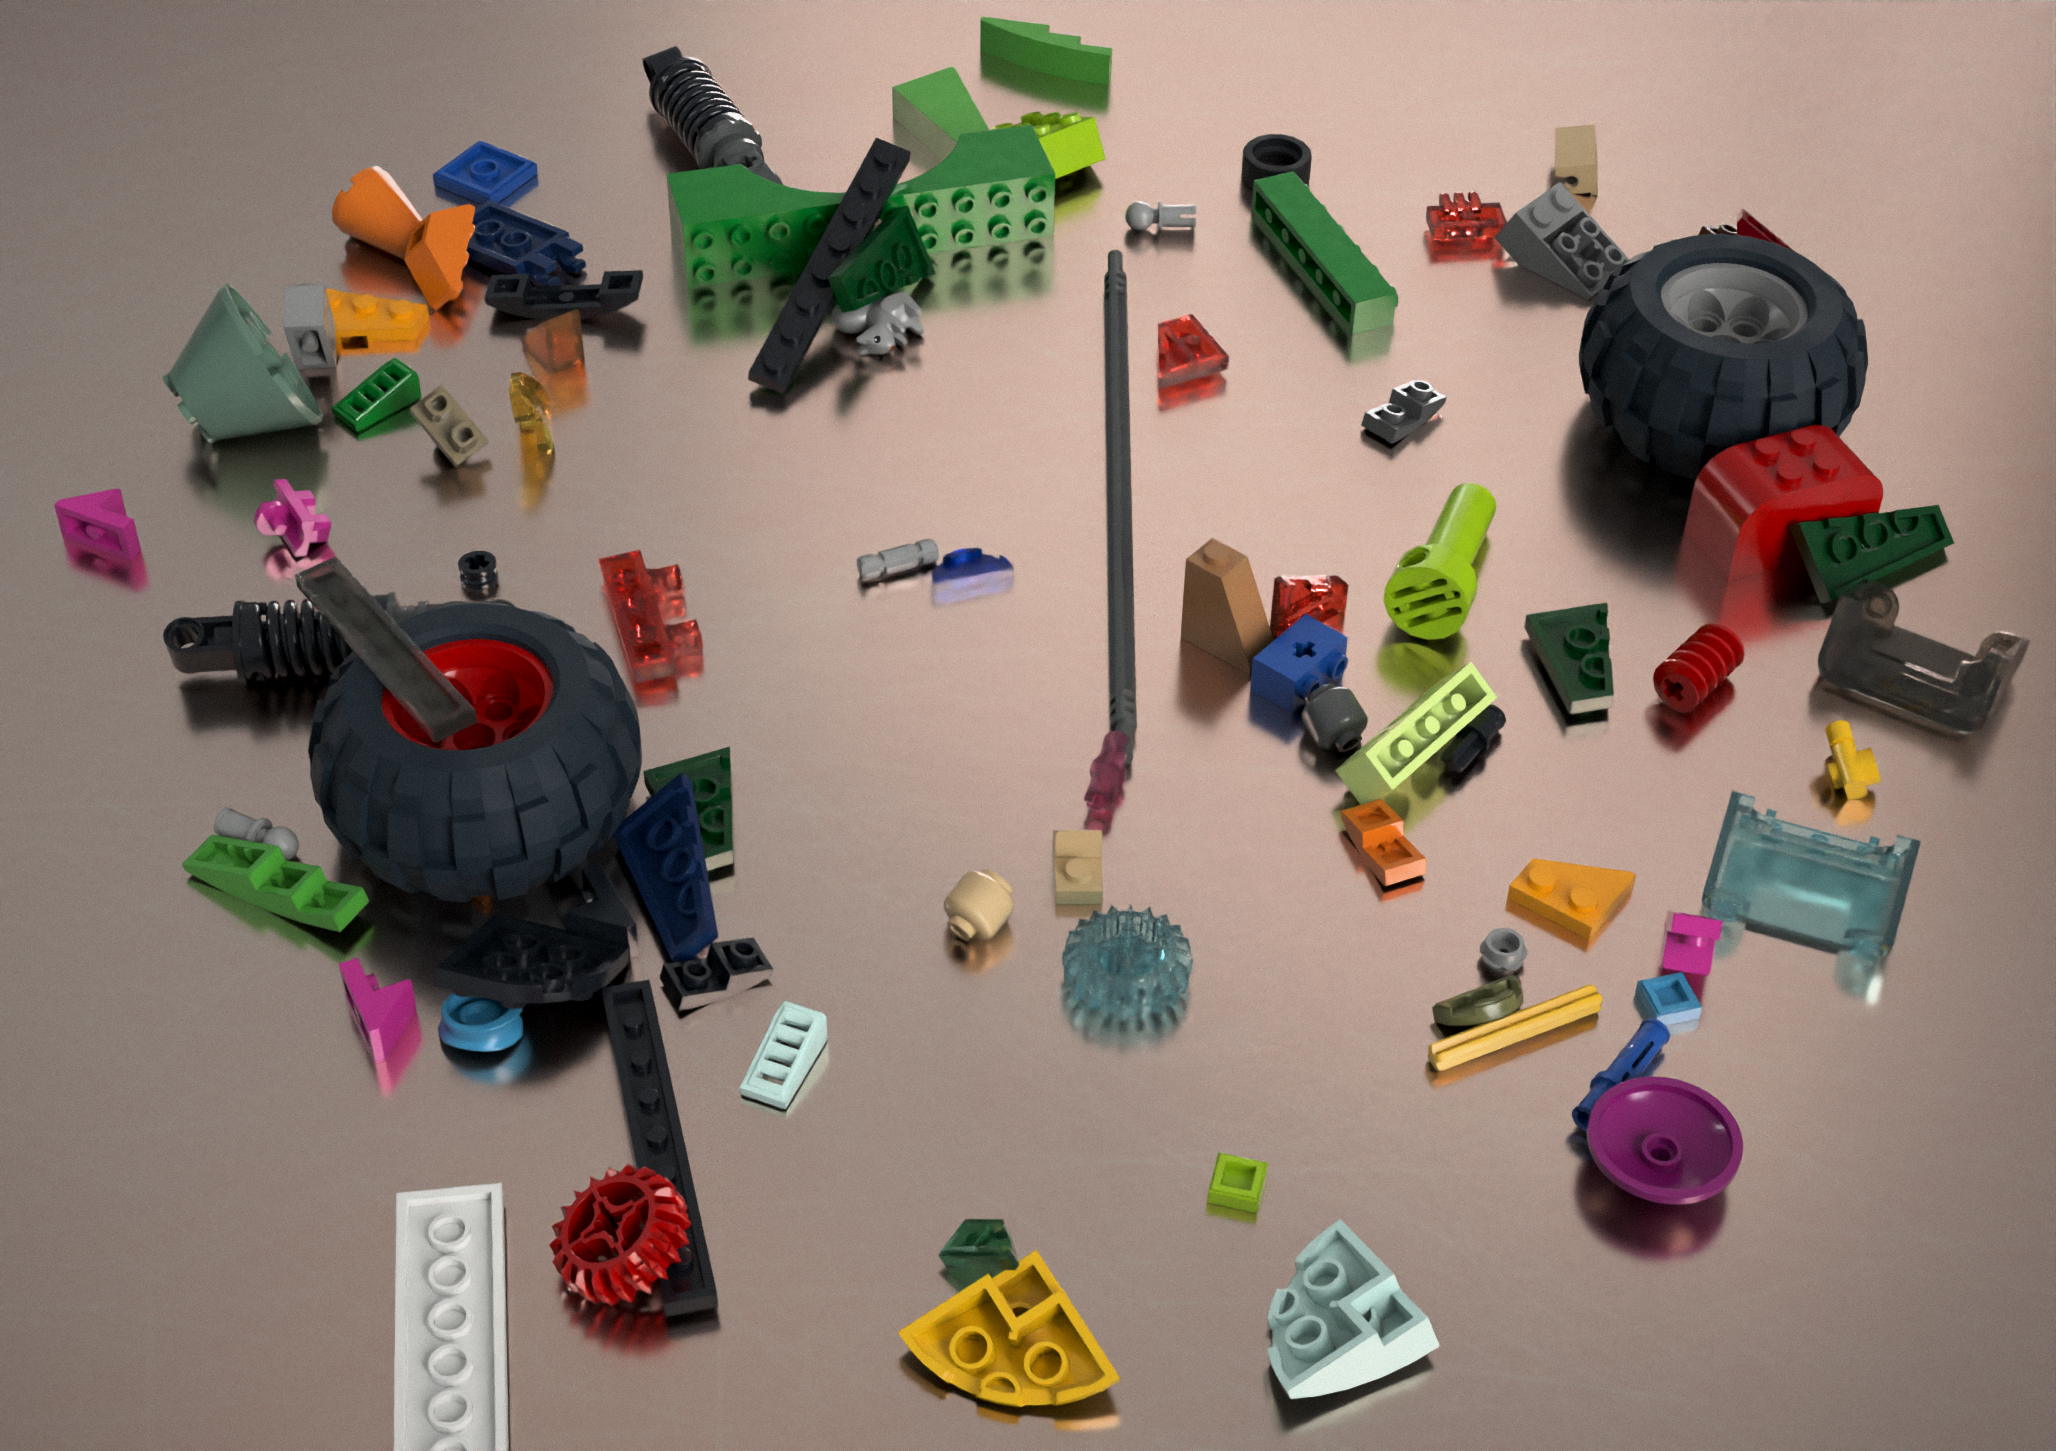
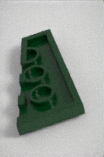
(882, 263)
(1867, 546)

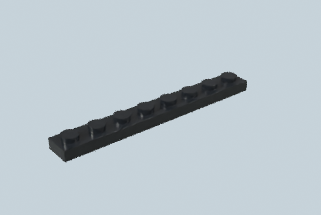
(812, 294)
(657, 1133)

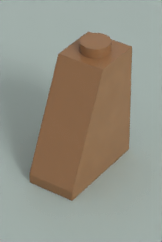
(1223, 606)

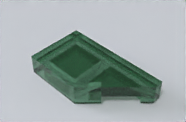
(980, 1245)

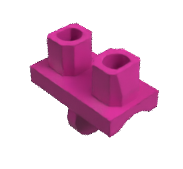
(293, 518)

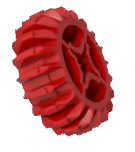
(620, 1235)

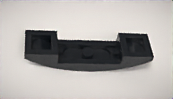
(518, 297)

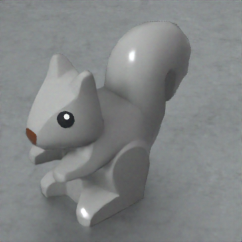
(882, 322)

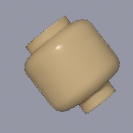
(979, 905)

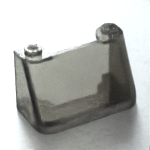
(1910, 670)

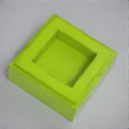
(1237, 1182)

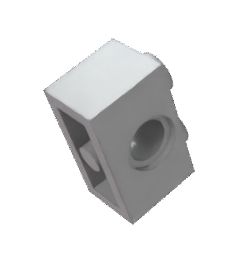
(309, 326)

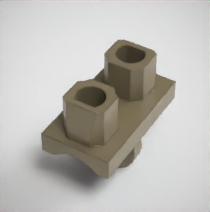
(448, 426)

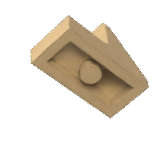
(1078, 866)

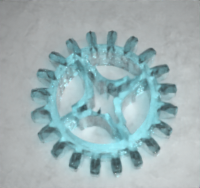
(1097, 958)

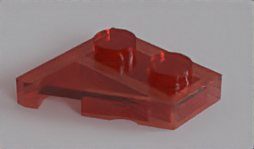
(1187, 351)
(1317, 596)

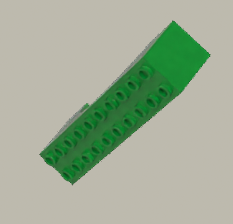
(747, 227)

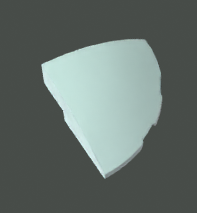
(1342, 1319)

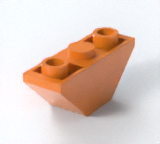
(439, 253)

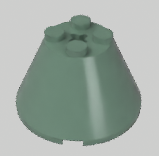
(236, 377)

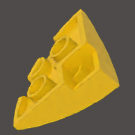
(1012, 1341)

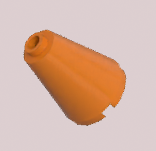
(376, 212)

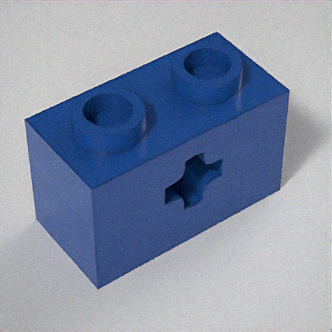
(1299, 663)

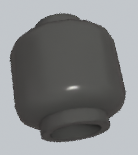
(1334, 718)

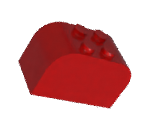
(1764, 486)

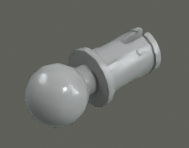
(1141, 215)
(239, 826)

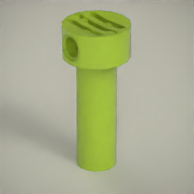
(1436, 581)

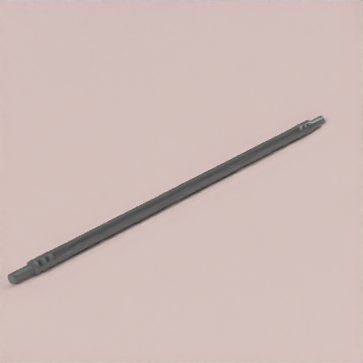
(1119, 505)

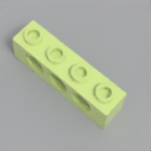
(1416, 734)

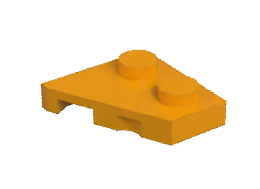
(1571, 893)

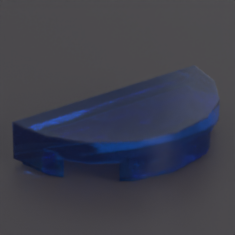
(969, 569)

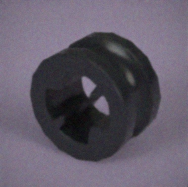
(478, 570)

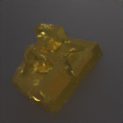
(532, 408)

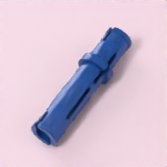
(1627, 1065)

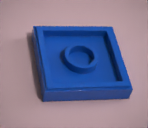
(485, 173)

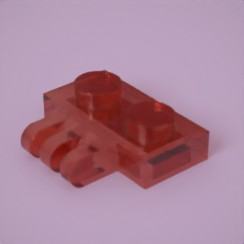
(1464, 218)

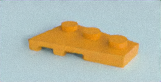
(376, 317)

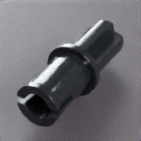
(1473, 739)

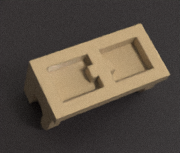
(1577, 157)

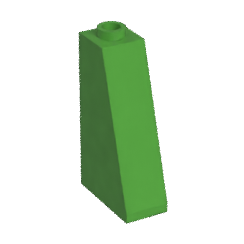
(937, 110)

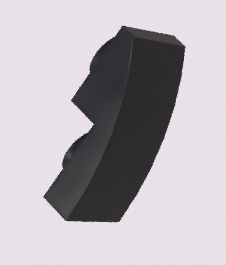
(725, 971)

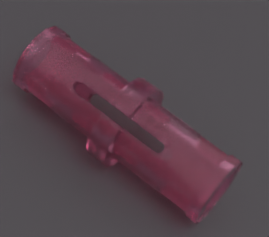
(1107, 772)

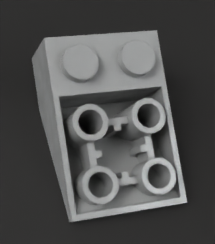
(1561, 243)

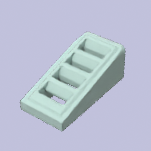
(796, 1027)

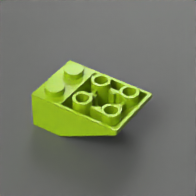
(1067, 139)

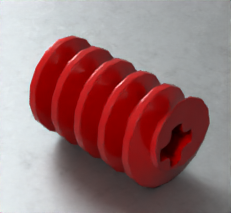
(1698, 667)

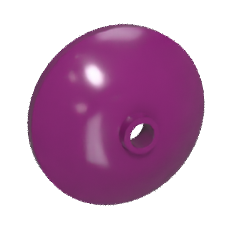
(1670, 1123)

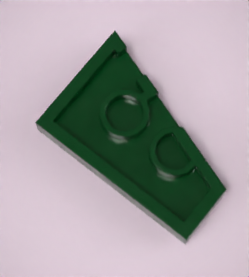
(1575, 654)
(713, 799)

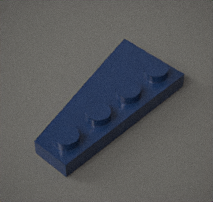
(670, 869)

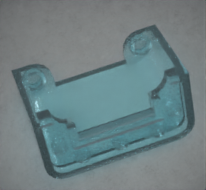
(1809, 880)

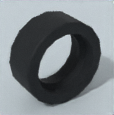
(1275, 149)

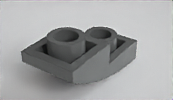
(1407, 411)

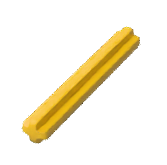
(1514, 1027)

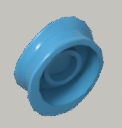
(478, 1024)

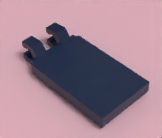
(521, 245)

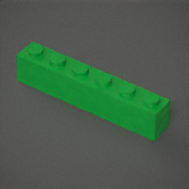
(1324, 253)

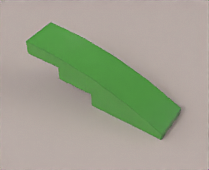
(1045, 52)
(269, 881)

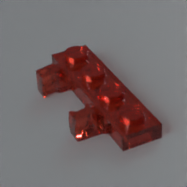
(634, 599)

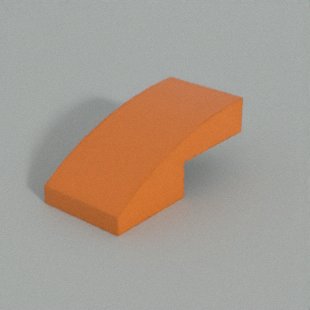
(1381, 842)

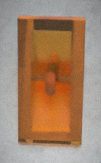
(557, 342)

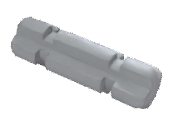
(897, 558)

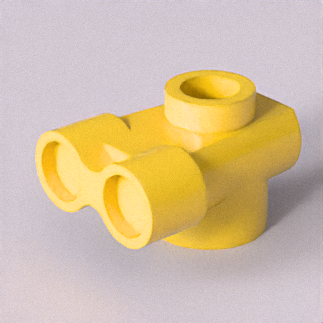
(1850, 767)

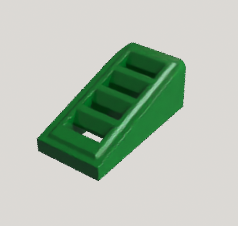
(391, 389)

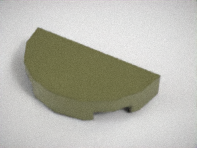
(1481, 1004)

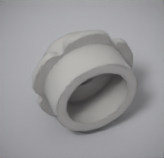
(1503, 950)

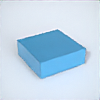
(1669, 999)

